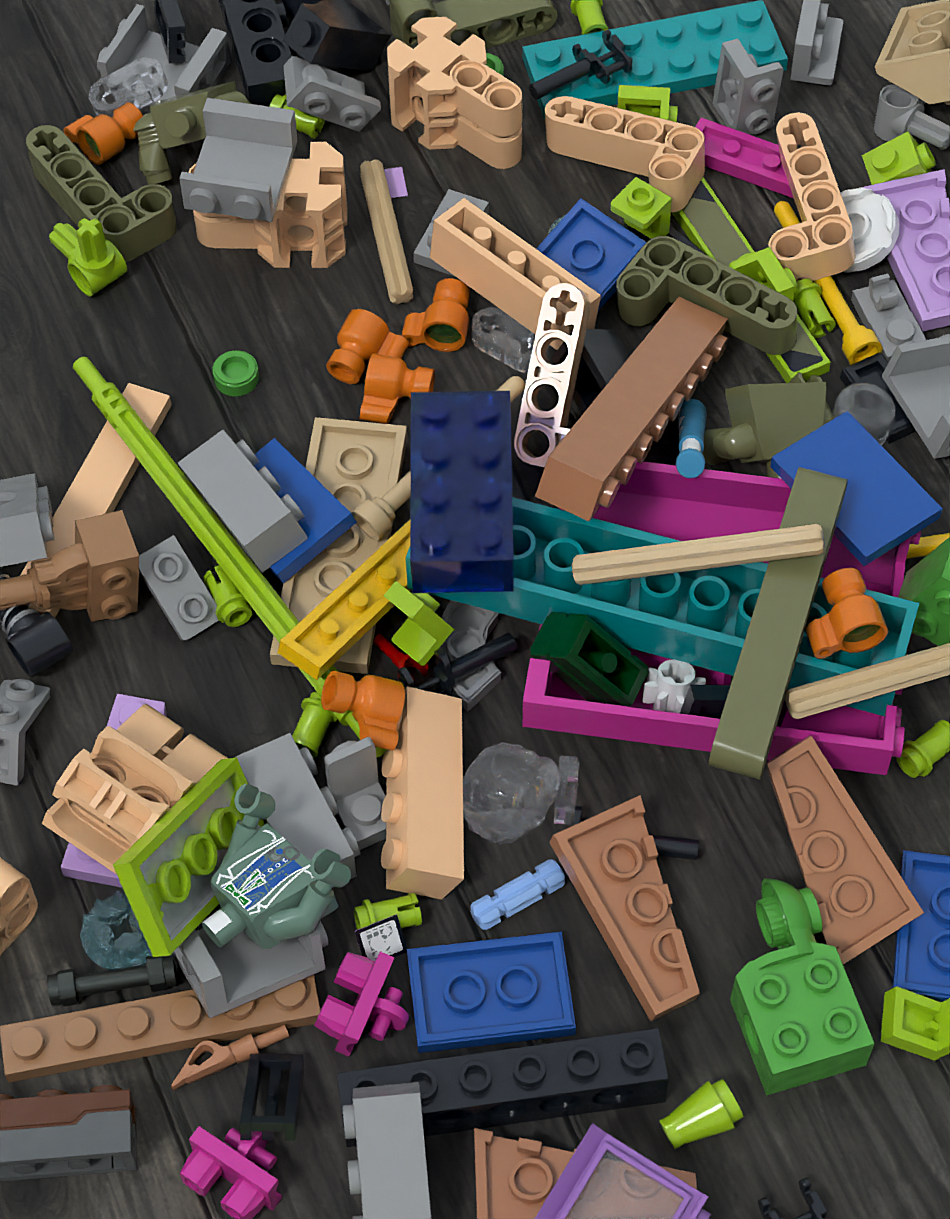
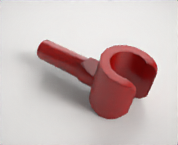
(398, 658)

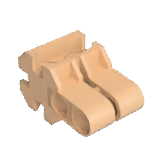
(459, 94)
(306, 219)
(126, 784)

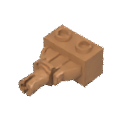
(91, 575)

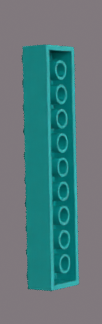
(678, 615)

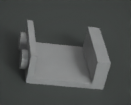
(134, 41)
(241, 160)
(921, 384)
(244, 970)

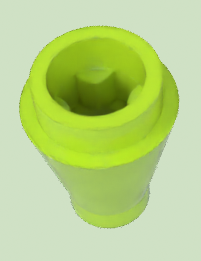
(703, 1114)

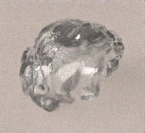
(508, 792)

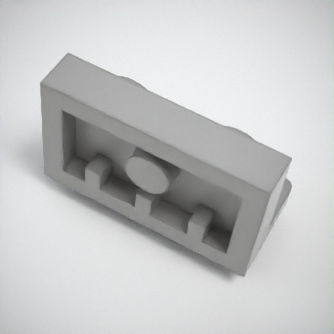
(816, 44)
(744, 92)
(328, 94)

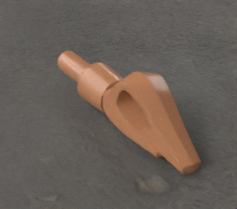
(225, 1055)

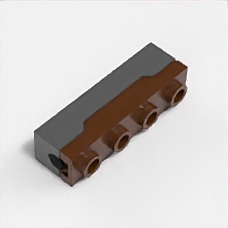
(67, 1133)

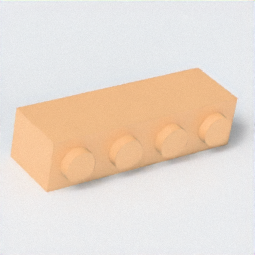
(502, 266)
(425, 797)

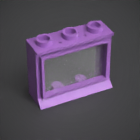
(618, 1183)

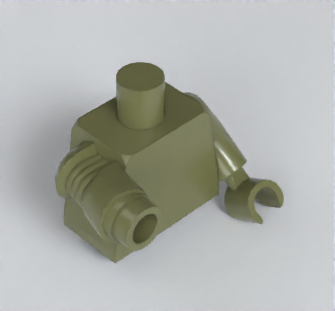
(173, 124)
(767, 420)

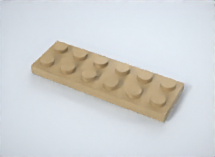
(354, 465)

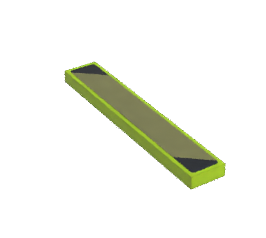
(718, 236)

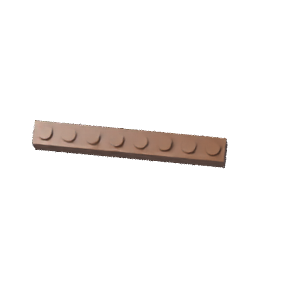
(633, 410)

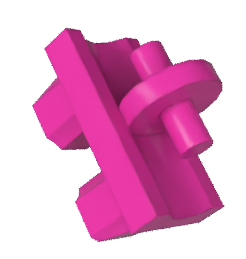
(348, 1021)
(251, 1184)

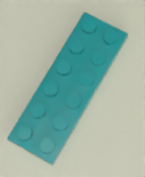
(665, 52)

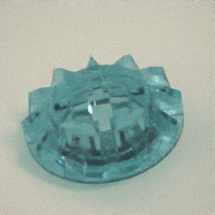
(98, 938)

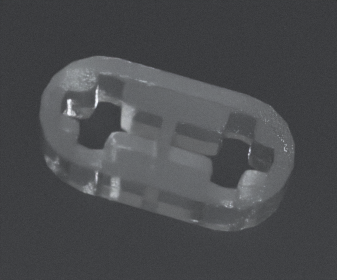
(128, 86)
(505, 344)

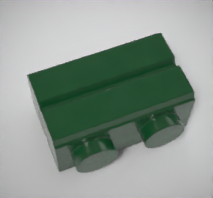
(589, 659)

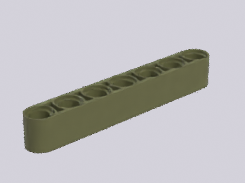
(776, 632)

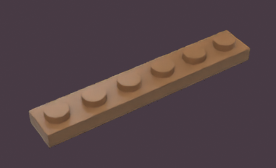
(145, 1029)

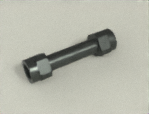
(66, 987)

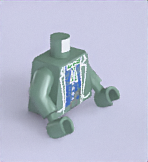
(268, 883)

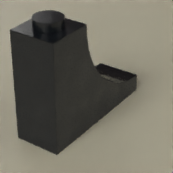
(334, 34)

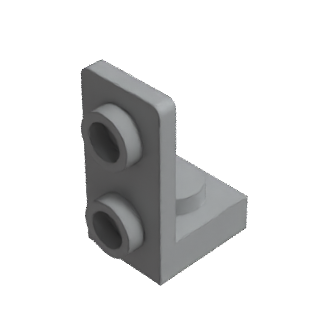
(177, 588)
(19, 707)
(356, 790)

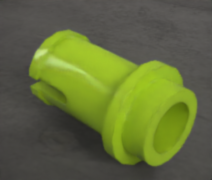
(589, 15)
(304, 122)
(812, 308)
(231, 605)
(312, 724)
(926, 750)
(402, 906)

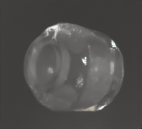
(869, 406)

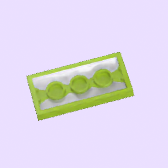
(174, 861)

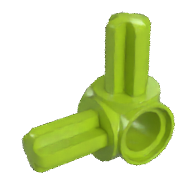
(91, 258)

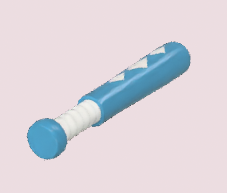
(691, 427)

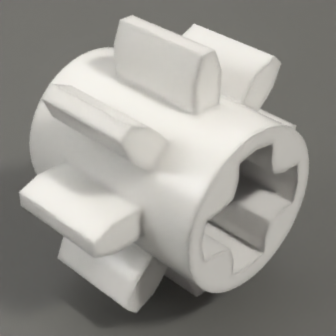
(669, 685)

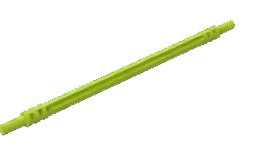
(198, 515)

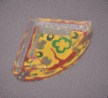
(567, 794)

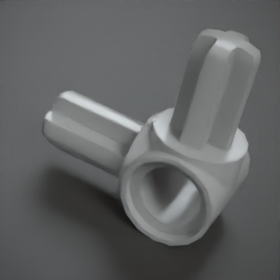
(903, 112)

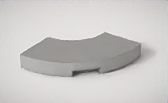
(471, 631)

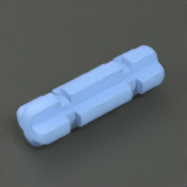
(517, 894)

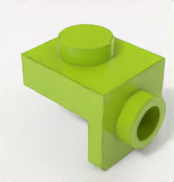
(647, 101)
(898, 159)
(644, 208)
(767, 270)
(423, 629)
(916, 1023)

